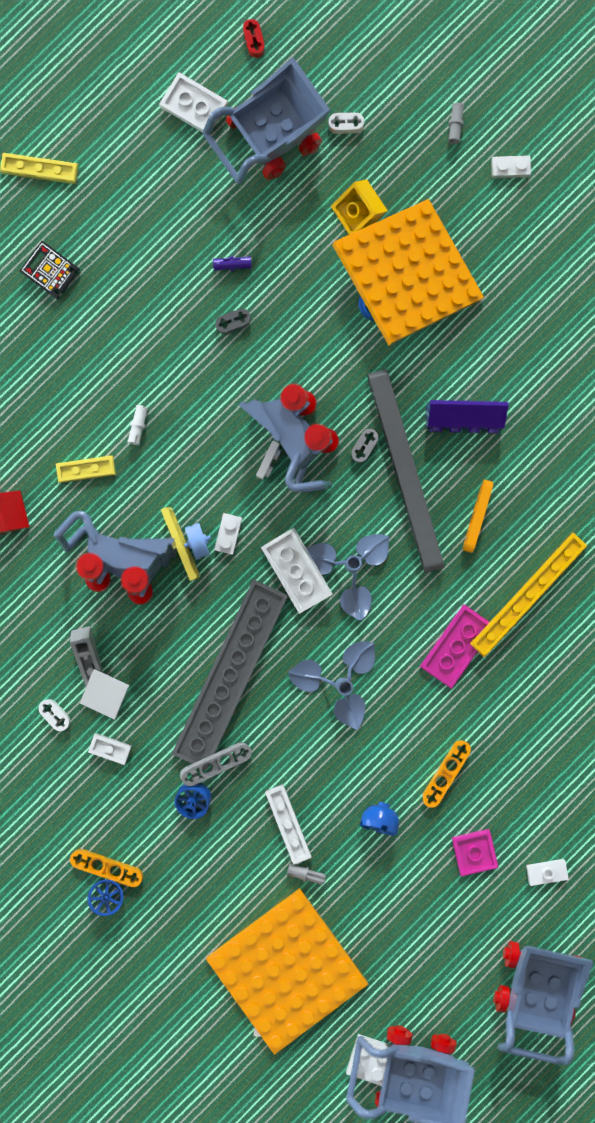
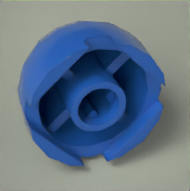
(380, 819)

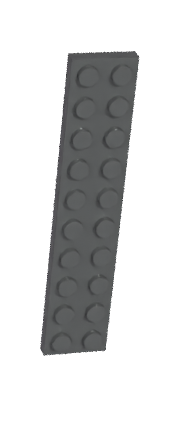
(230, 673)

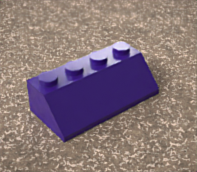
(466, 415)

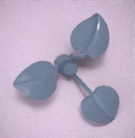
(372, 549)
(349, 709)

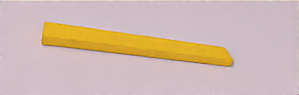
(528, 595)

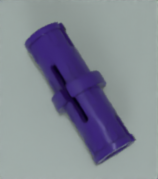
(232, 263)

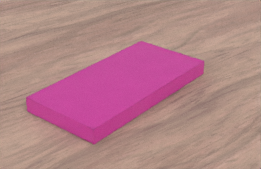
(453, 649)

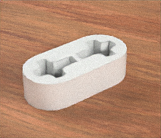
(346, 123)
(58, 711)

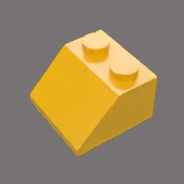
(358, 207)

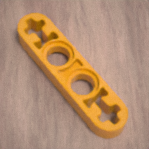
(478, 516)
(449, 775)
(105, 872)

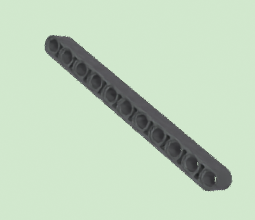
(405, 471)

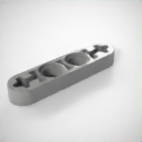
(214, 760)

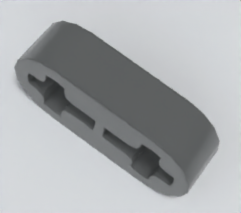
(234, 326)

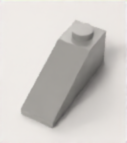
(85, 652)

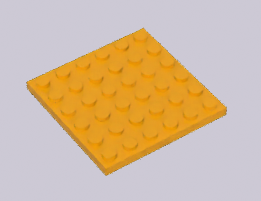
(408, 271)
(287, 971)

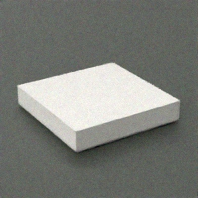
(104, 694)

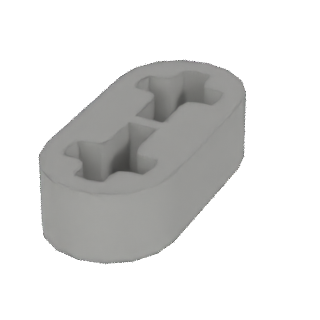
(360, 443)

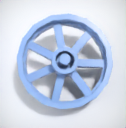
(197, 541)

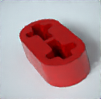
(252, 38)

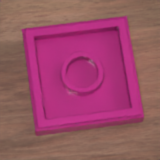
(475, 852)

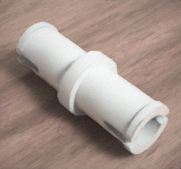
(137, 425)

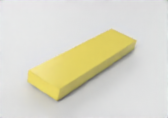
(39, 168)
(178, 536)

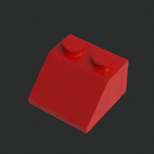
(12, 512)

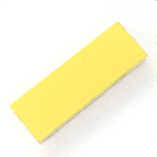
(85, 469)

